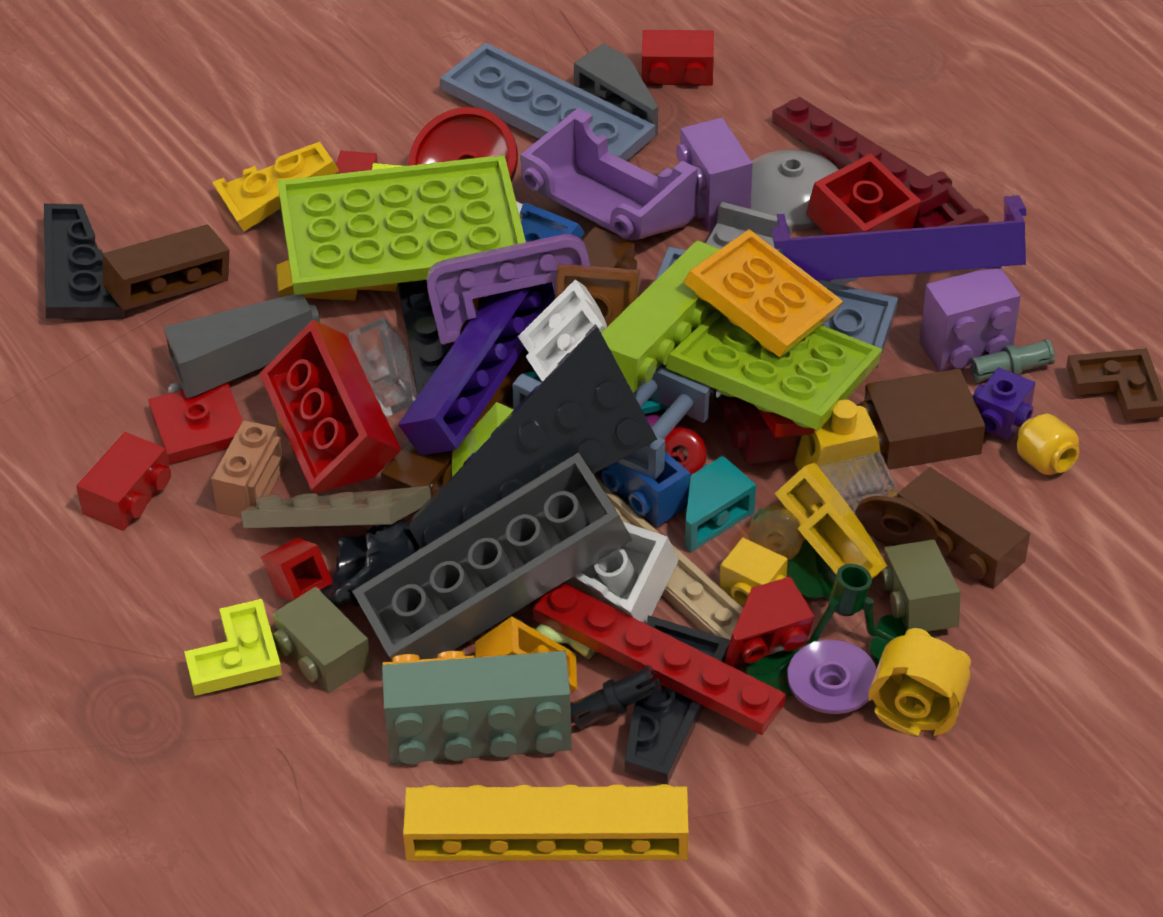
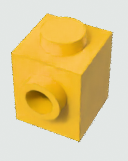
(750, 567)

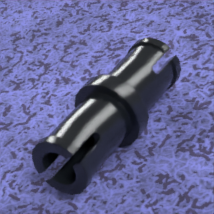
(615, 697)

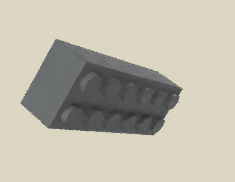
(493, 563)

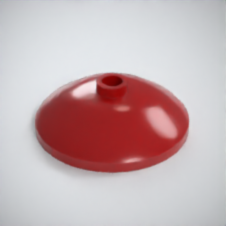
(464, 135)

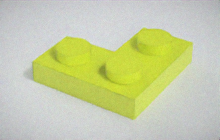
(243, 659)

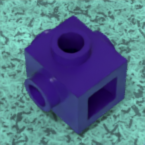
(1005, 402)

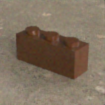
(165, 267)
(969, 529)

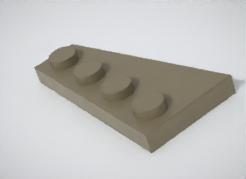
(335, 509)

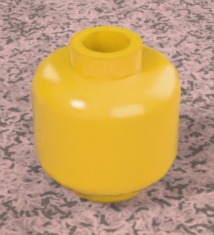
(1048, 444)

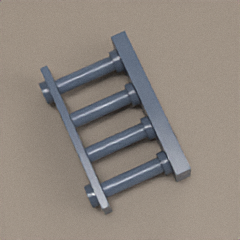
(665, 387)

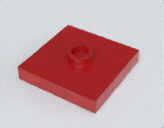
(196, 423)

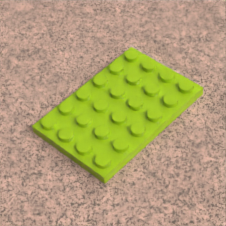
(394, 221)

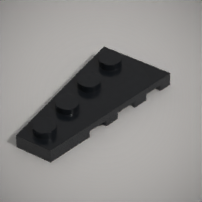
(74, 267)
(667, 719)

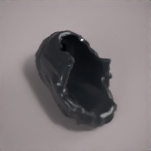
(367, 557)

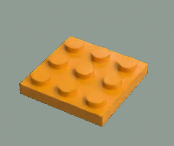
(763, 292)

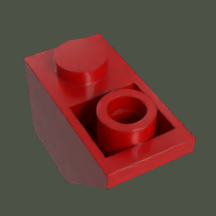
(770, 622)

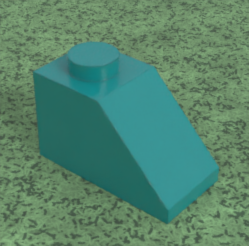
(717, 501)

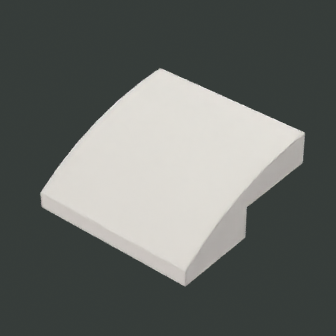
(561, 328)

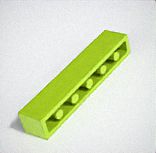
(659, 319)

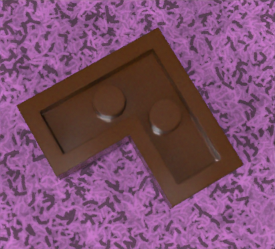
(1124, 372)

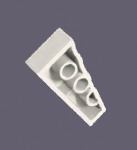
(632, 575)

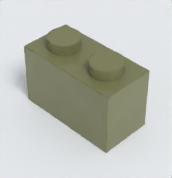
(920, 586)
(321, 640)

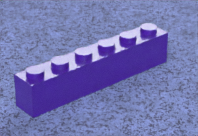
(473, 369)

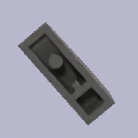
(615, 80)

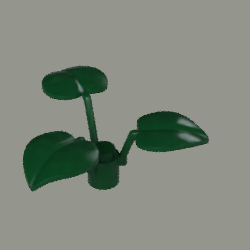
(846, 596)

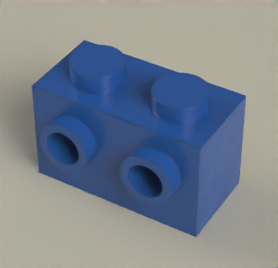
(648, 497)

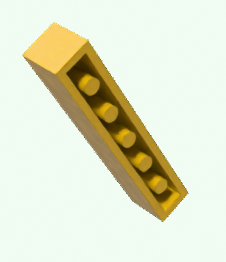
(546, 823)

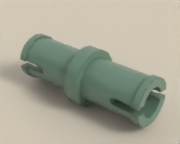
(1013, 359)

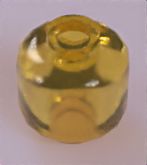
(775, 520)

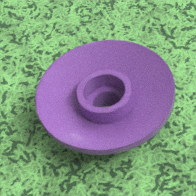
(836, 664)

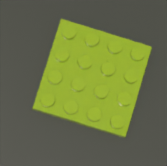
(798, 385)

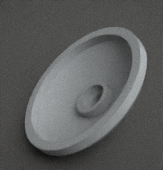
(785, 182)

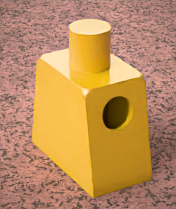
(843, 436)

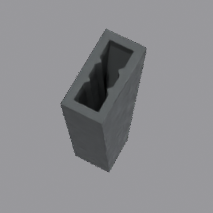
(234, 341)

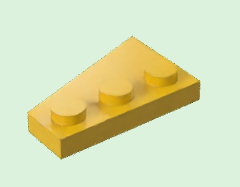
(257, 194)

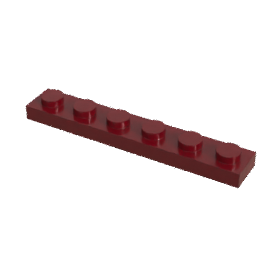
(847, 146)

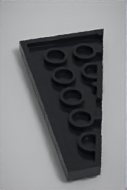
(574, 410)

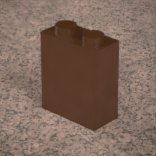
(924, 418)

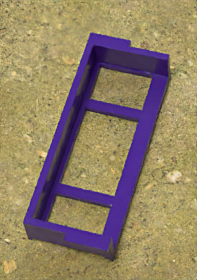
(909, 249)

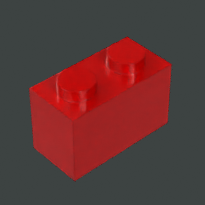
(677, 57)
(124, 481)

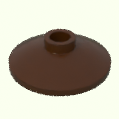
(895, 520)

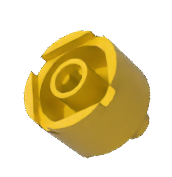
(920, 683)

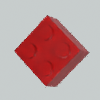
(862, 200)

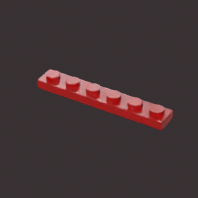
(675, 663)

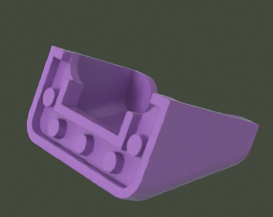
(583, 176)
(459, 280)

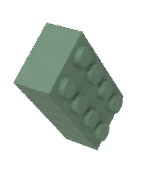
(477, 707)

